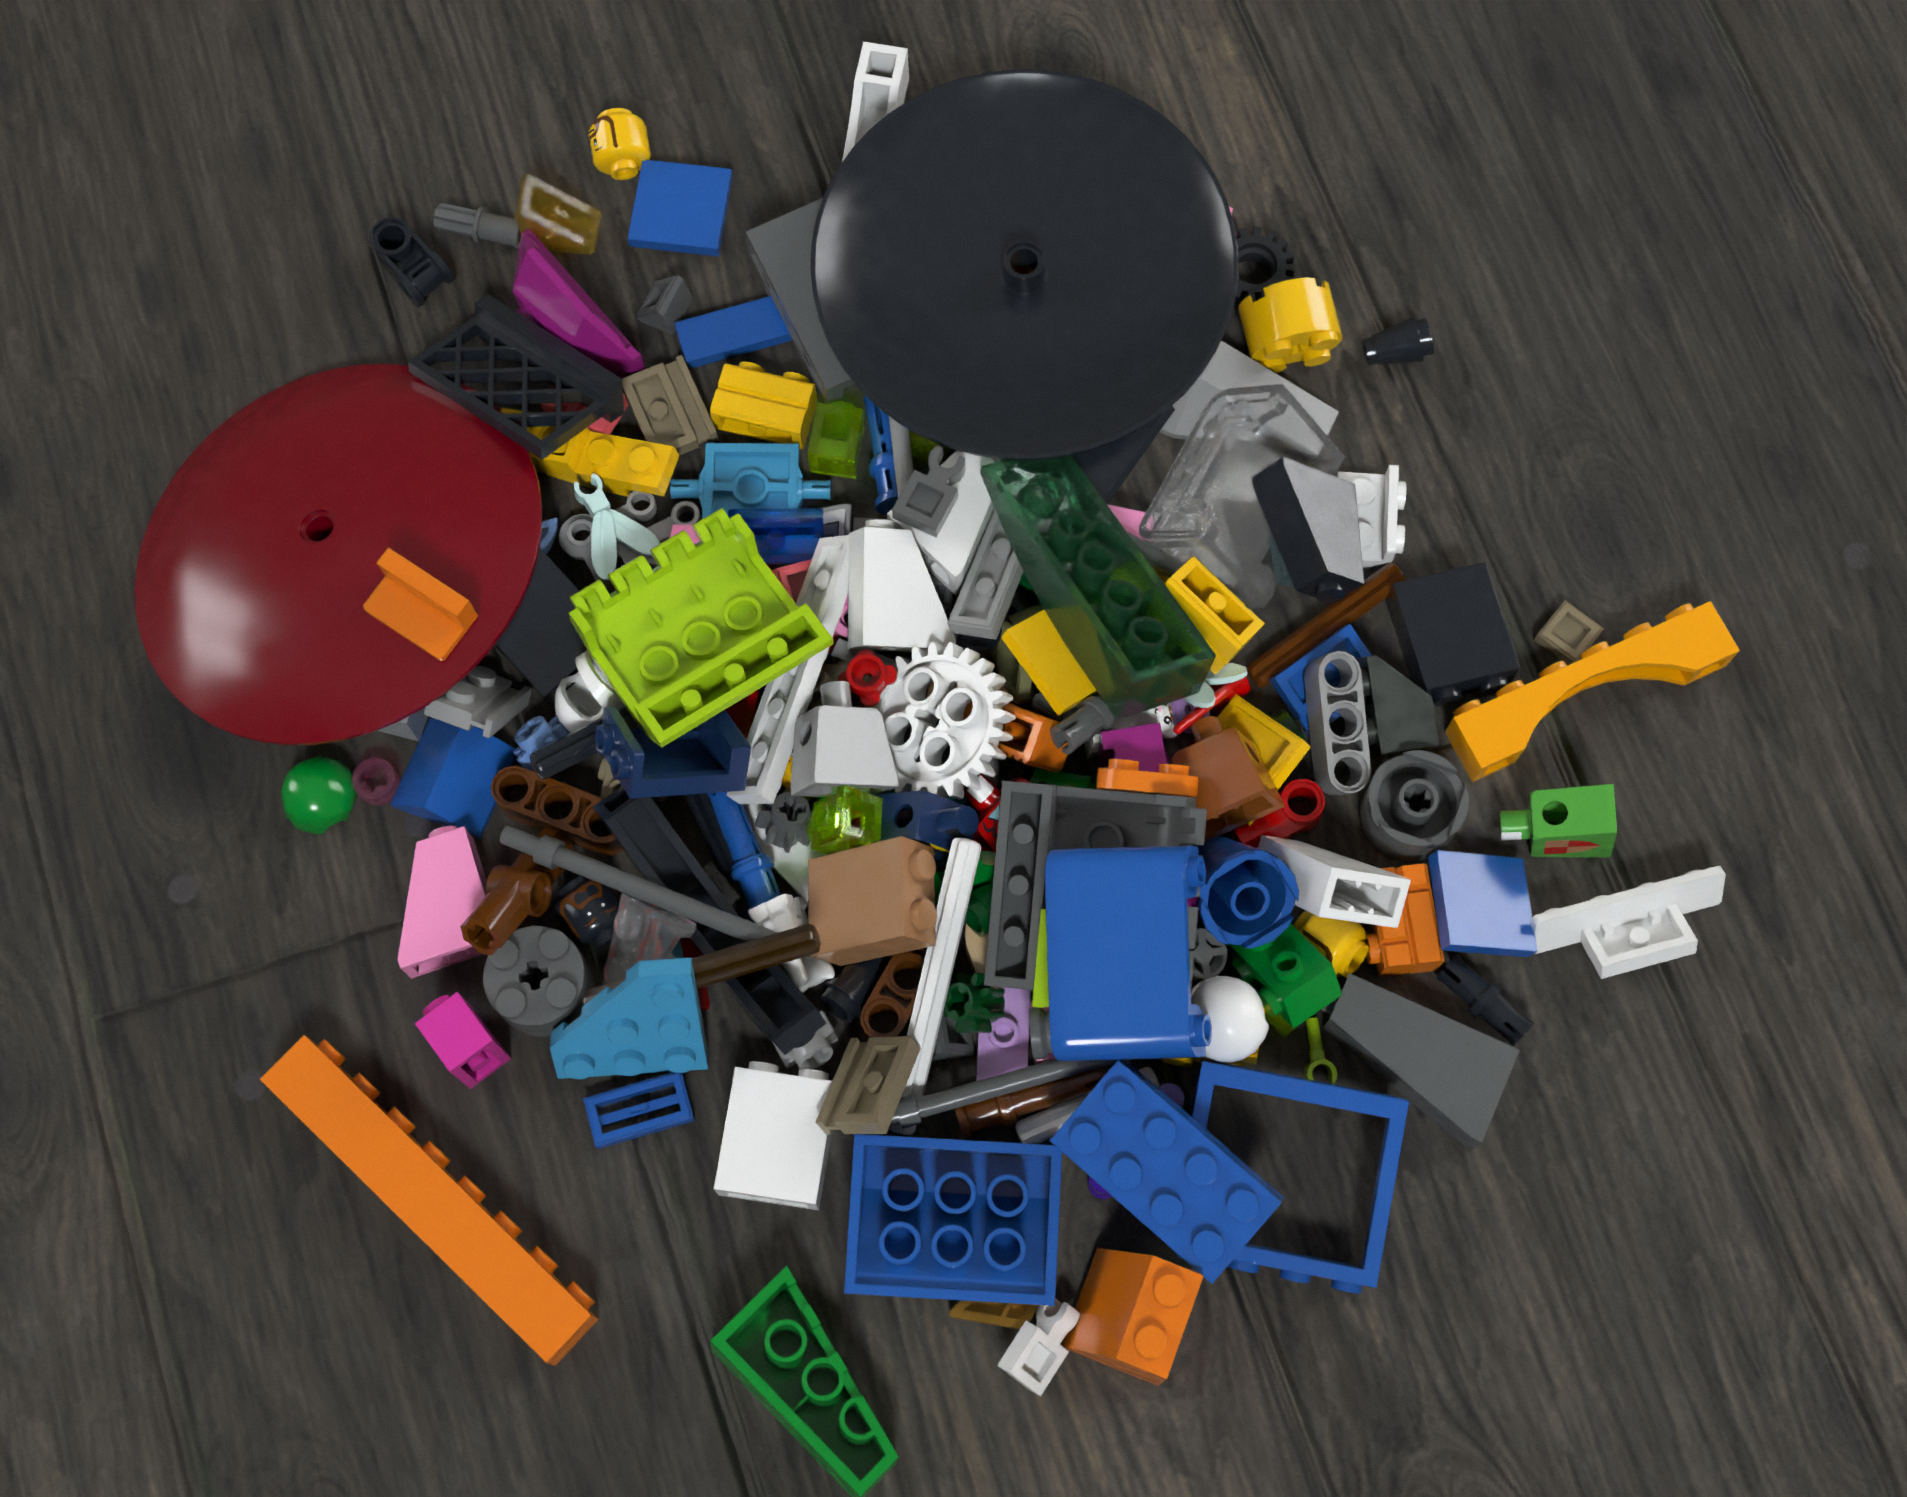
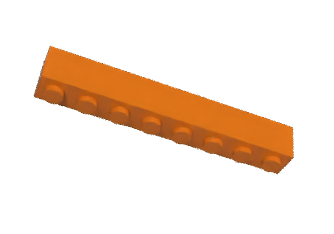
(430, 1200)

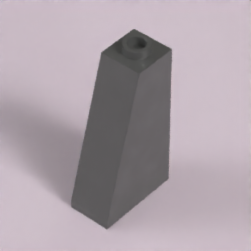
(1425, 1056)

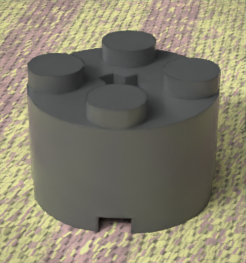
(1440, 806)
(516, 965)

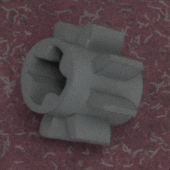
(785, 820)

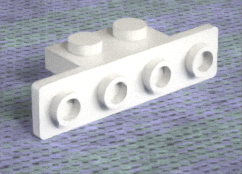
(1633, 925)

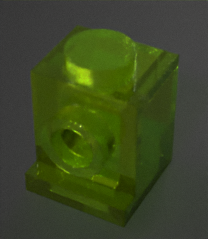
(835, 456)
(831, 821)

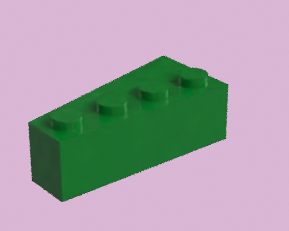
(803, 1382)

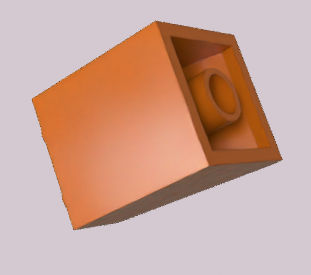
(1133, 1313)

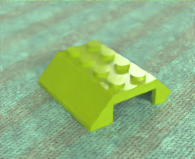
(694, 627)

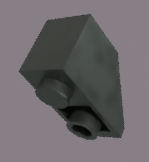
(1396, 709)

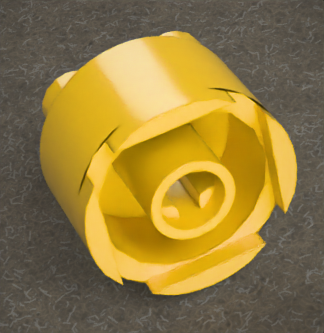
(1291, 324)

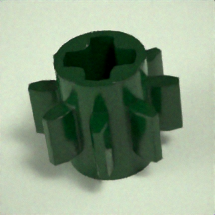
(973, 1003)

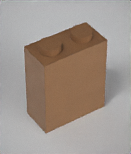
(873, 900)

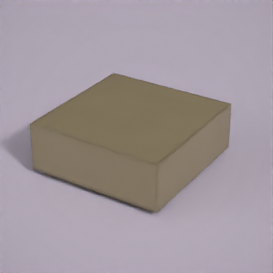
(1568, 633)

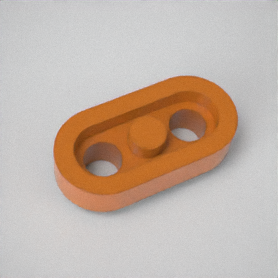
(1126, 777)

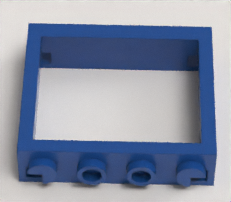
(1298, 1266)

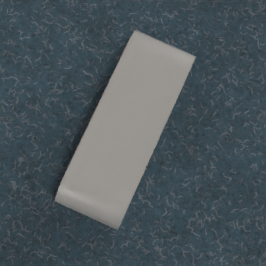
(1348, 701)

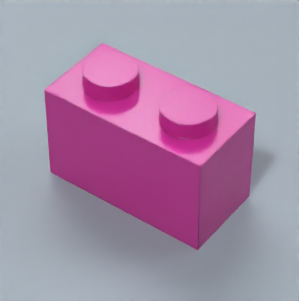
(461, 1039)

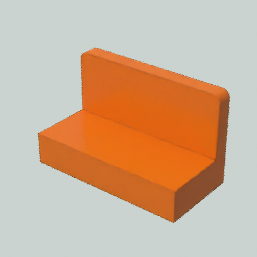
(419, 606)

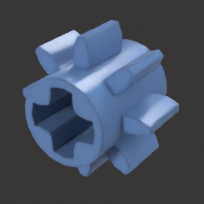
(535, 735)

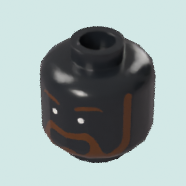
(587, 911)

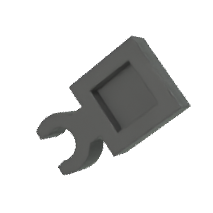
(929, 497)

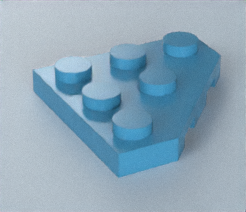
(638, 1027)

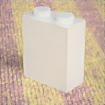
(771, 1137)

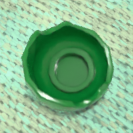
(318, 794)

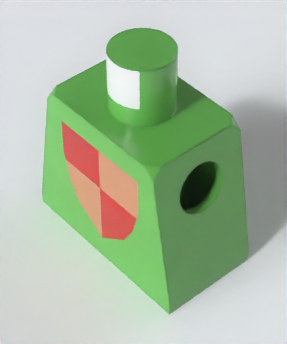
(1583, 818)

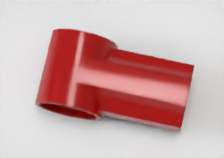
(1284, 822)

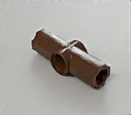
(509, 897)

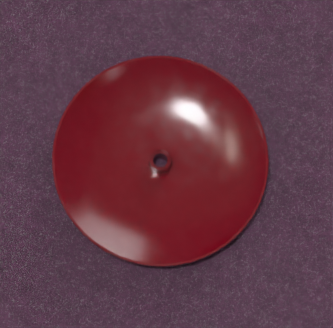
(275, 544)

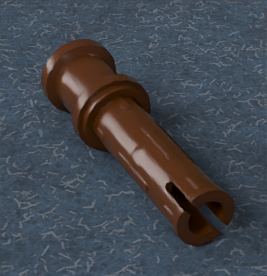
(1008, 1107)

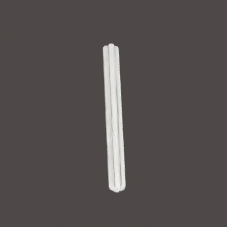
(940, 962)

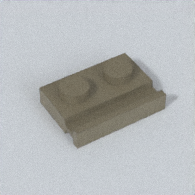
(669, 406)
(868, 1085)

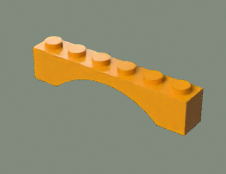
(1676, 651)

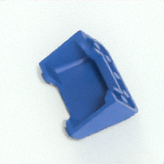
(1122, 953)

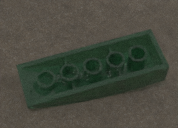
(1097, 586)

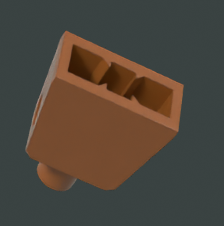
(1231, 777)

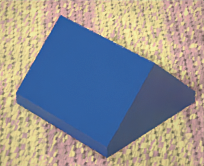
(453, 777)

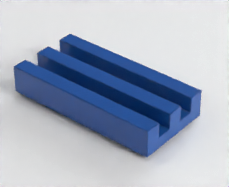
(644, 1128)

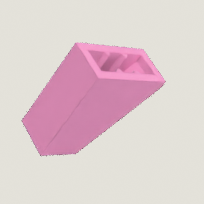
(442, 894)

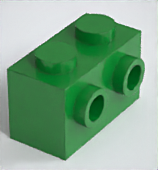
(1287, 975)

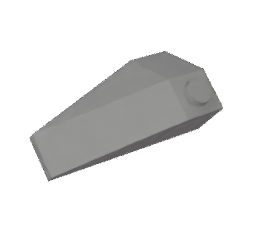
(1234, 370)

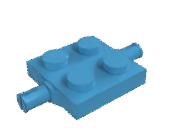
(750, 478)

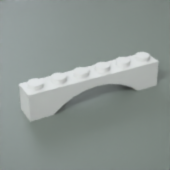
(877, 89)

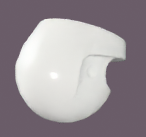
(586, 698)
(1234, 1015)

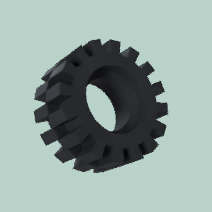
(1268, 253)

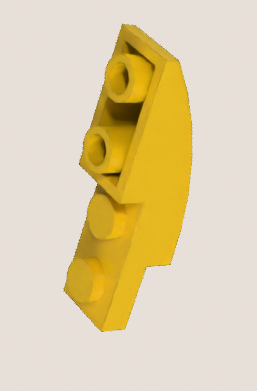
(618, 461)

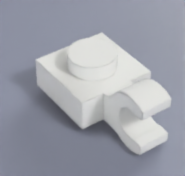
(1037, 1349)

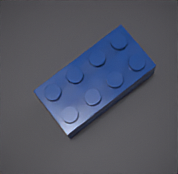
(1167, 1170)

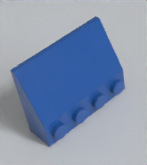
(953, 1219)

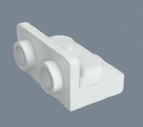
(1377, 505)

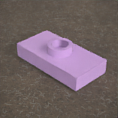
(1007, 1044)

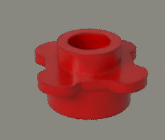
(867, 663)

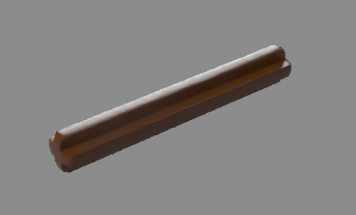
(1324, 624)

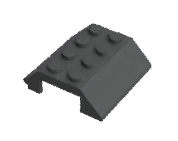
(1061, 817)

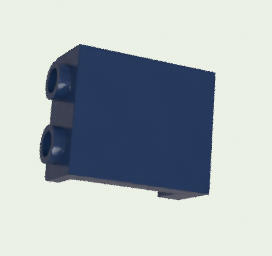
(699, 762)

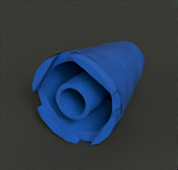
(1245, 893)

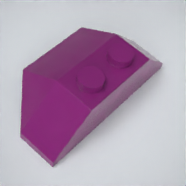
(562, 308)

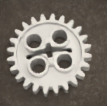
(970, 740)

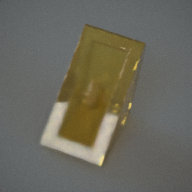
(556, 217)

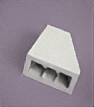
(955, 547)
(891, 592)
(1340, 885)

